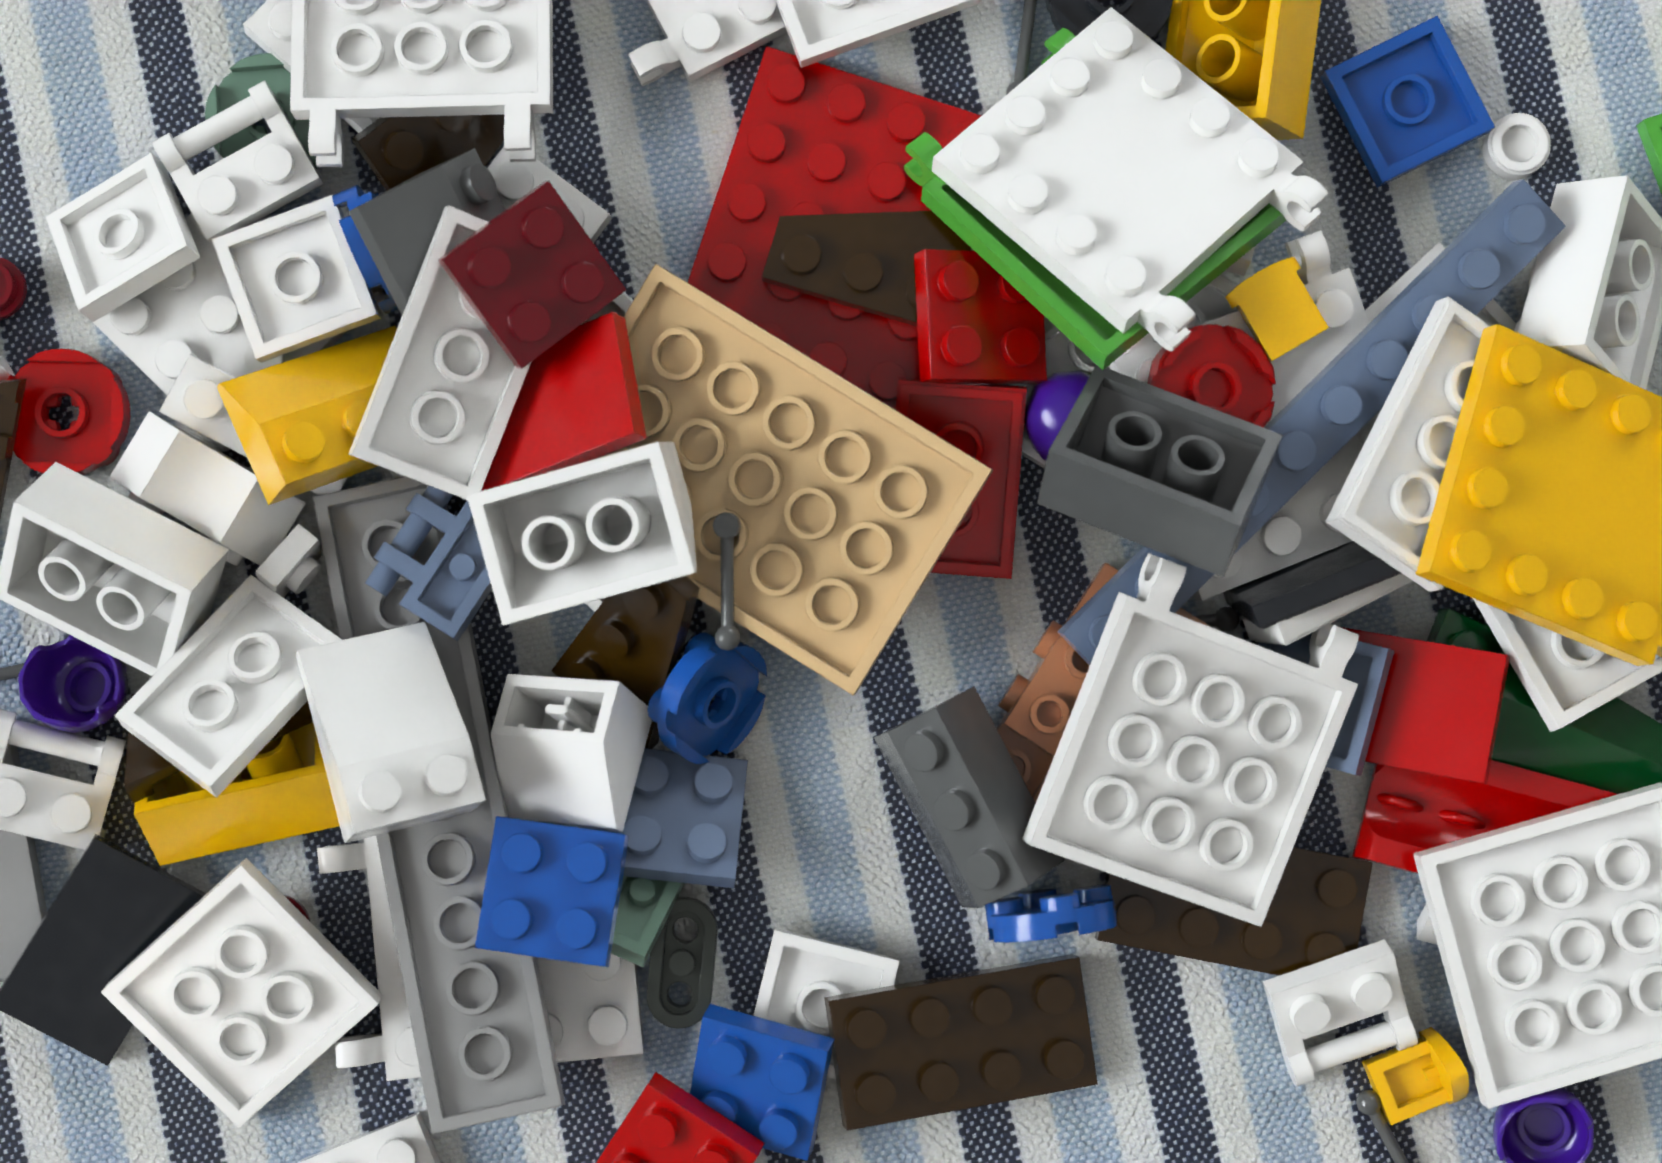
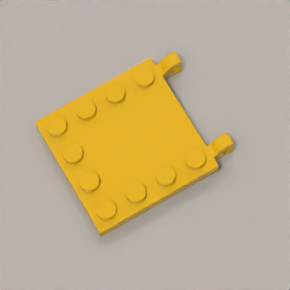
(1554, 498)

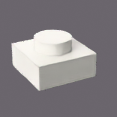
(292, 563)

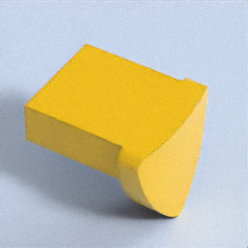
(1277, 308)
(1417, 1077)

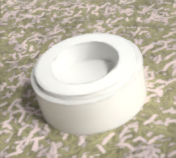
(1516, 146)

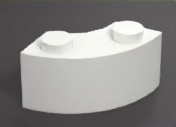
(203, 489)

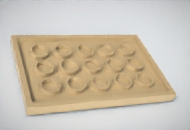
(829, 483)

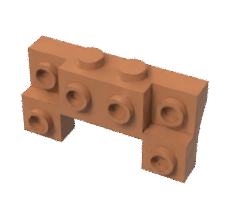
(1043, 703)

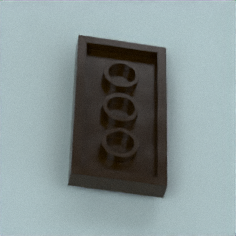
(1308, 921)
(960, 1041)

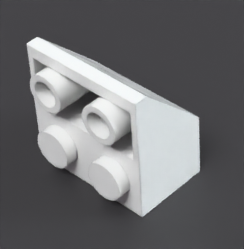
(569, 750)

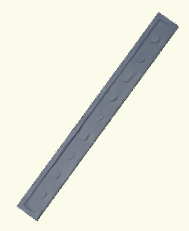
(1358, 380)

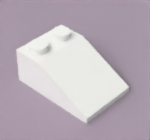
(389, 732)

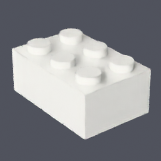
(108, 569)

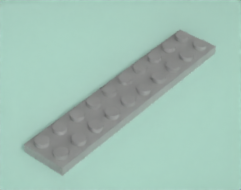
(471, 1010)

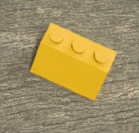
(1251, 55)
(305, 414)
(271, 799)

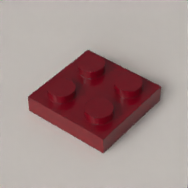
(532, 274)

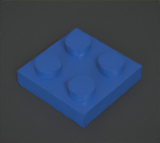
(1407, 101)
(552, 891)
(763, 1077)

